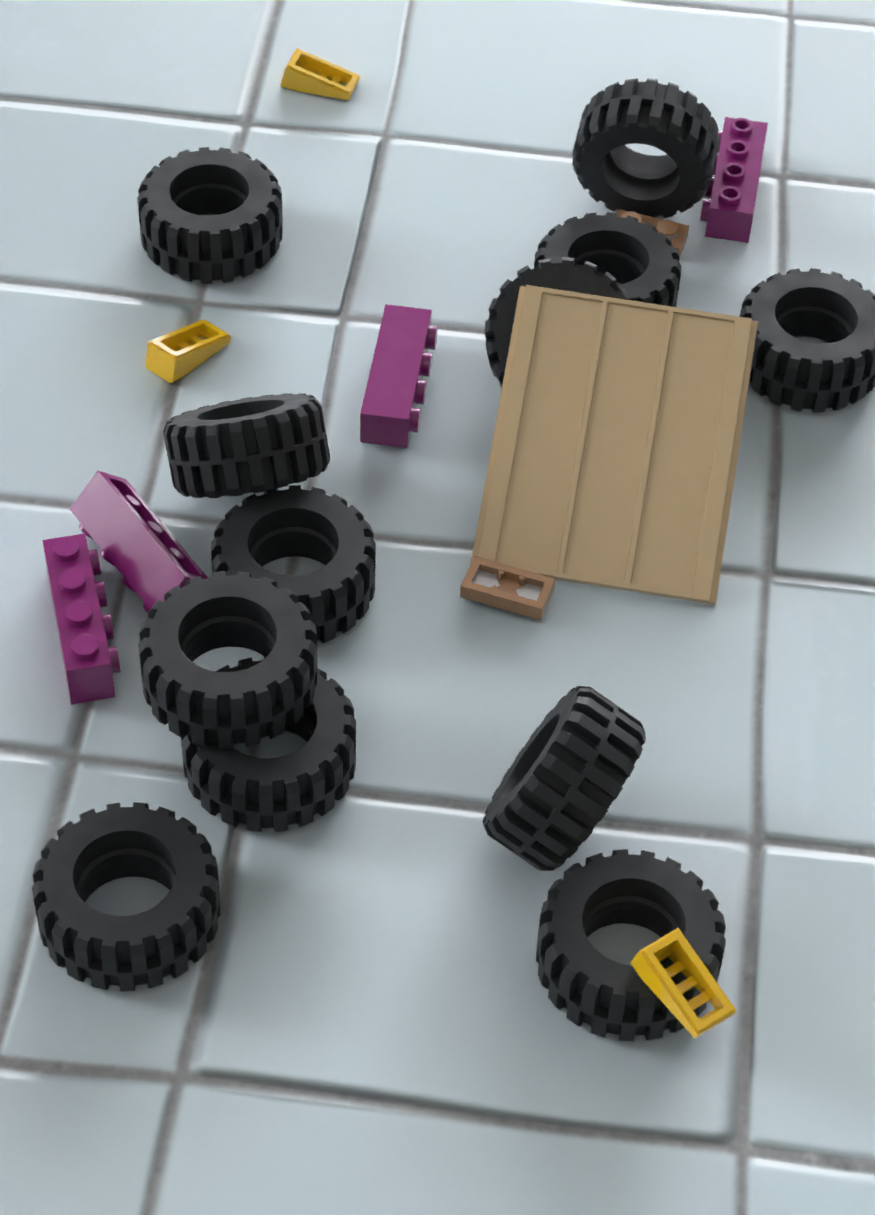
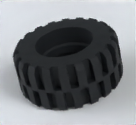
(654, 117)
(216, 245)
(624, 248)
(558, 276)
(820, 308)
(247, 445)
(306, 526)
(237, 704)
(564, 778)
(284, 787)
(613, 892)
(137, 946)

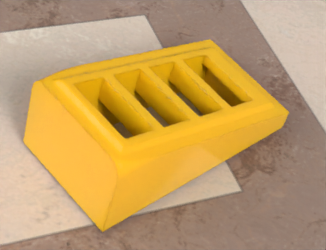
(318, 76)
(182, 351)
(685, 960)

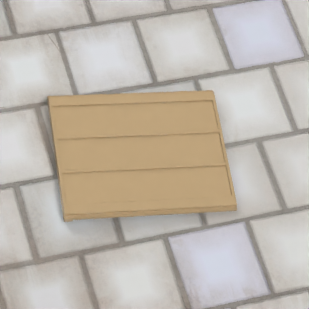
(616, 443)

